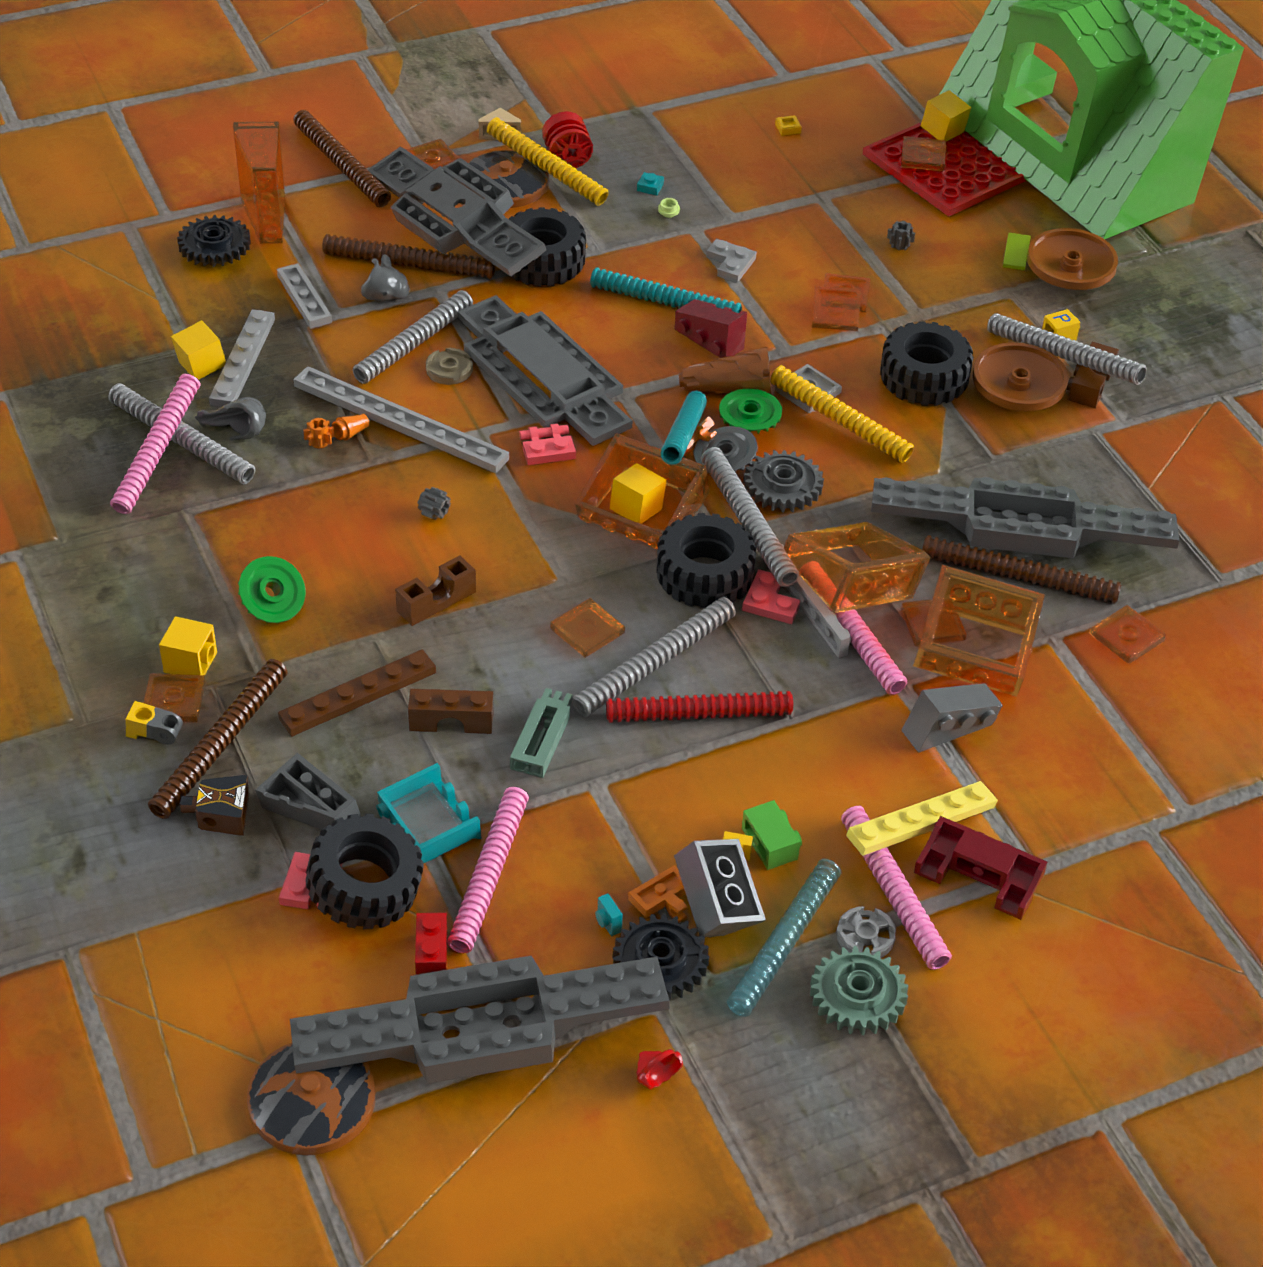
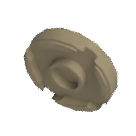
(449, 366)

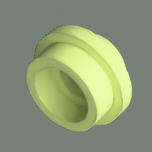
(669, 207)

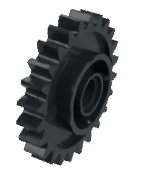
(214, 240)
(679, 951)

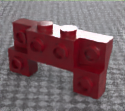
(984, 860)

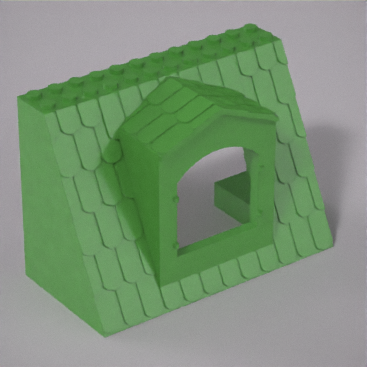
(1143, 111)

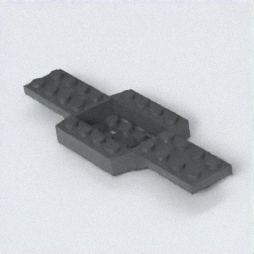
(476, 223)
(1071, 527)
(484, 1041)

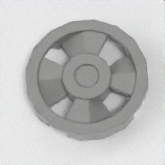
(865, 931)

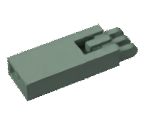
(537, 747)

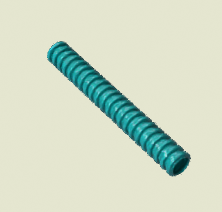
(652, 291)
(683, 428)

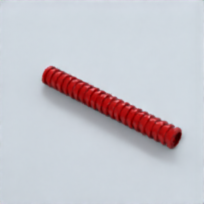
(699, 706)

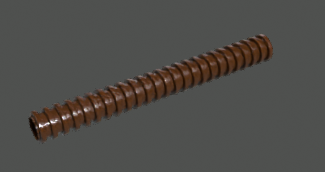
(342, 158)
(408, 256)
(1021, 569)
(217, 739)

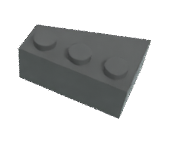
(950, 714)

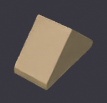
(504, 116)

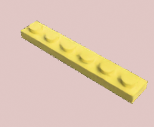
(920, 818)

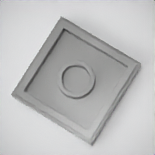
(818, 379)

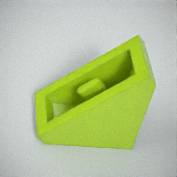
(1016, 251)

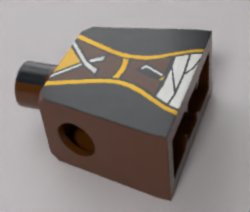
(220, 804)

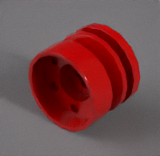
(568, 138)

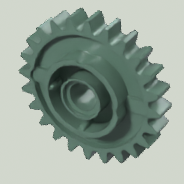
(837, 992)

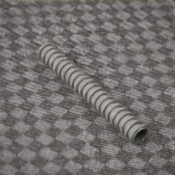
(411, 337)

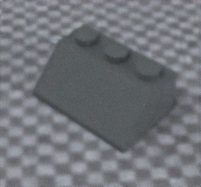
(719, 887)

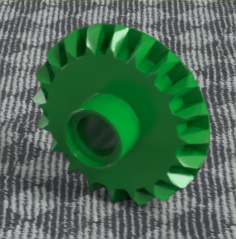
(750, 410)
(282, 579)

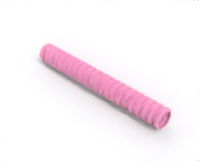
(155, 444)
(872, 652)
(487, 870)
(902, 898)

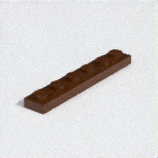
(356, 692)

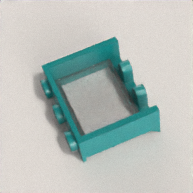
(429, 812)

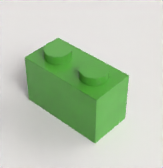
(772, 834)

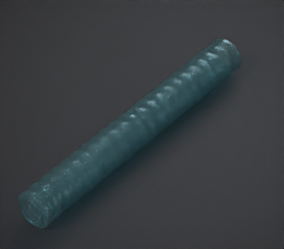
(783, 938)

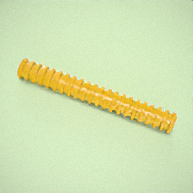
(547, 161)
(842, 414)

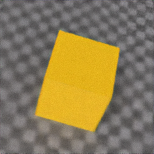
(945, 116)
(199, 350)
(637, 493)
(188, 647)

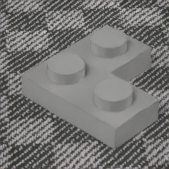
(734, 259)

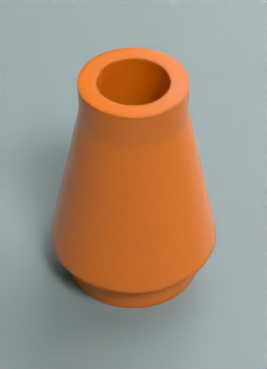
(349, 426)

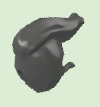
(385, 282)
(243, 415)

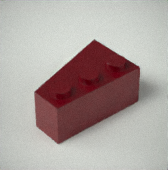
(712, 327)

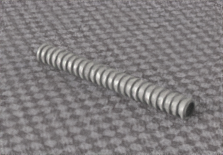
(1068, 349)
(184, 435)
(750, 517)
(653, 656)

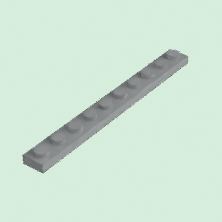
(402, 419)

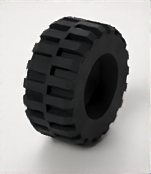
(564, 246)
(926, 363)
(710, 538)
(359, 901)

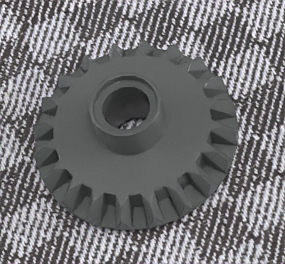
(736, 444)

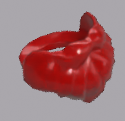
(657, 1067)

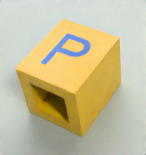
(1062, 323)

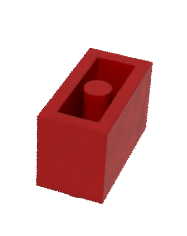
(431, 942)

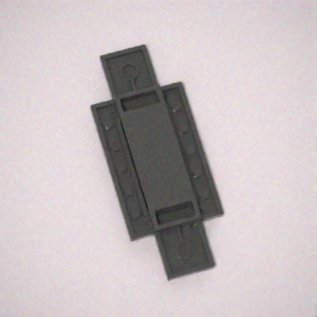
(576, 380)

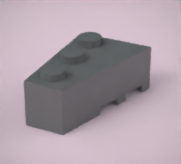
(305, 794)

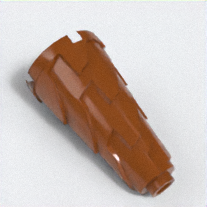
(729, 373)

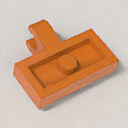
(701, 432)
(661, 892)

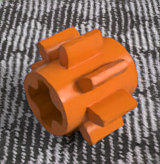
(319, 433)

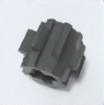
(901, 235)
(434, 503)

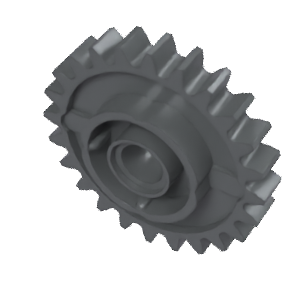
(783, 481)

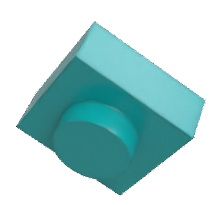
(650, 183)
(609, 915)

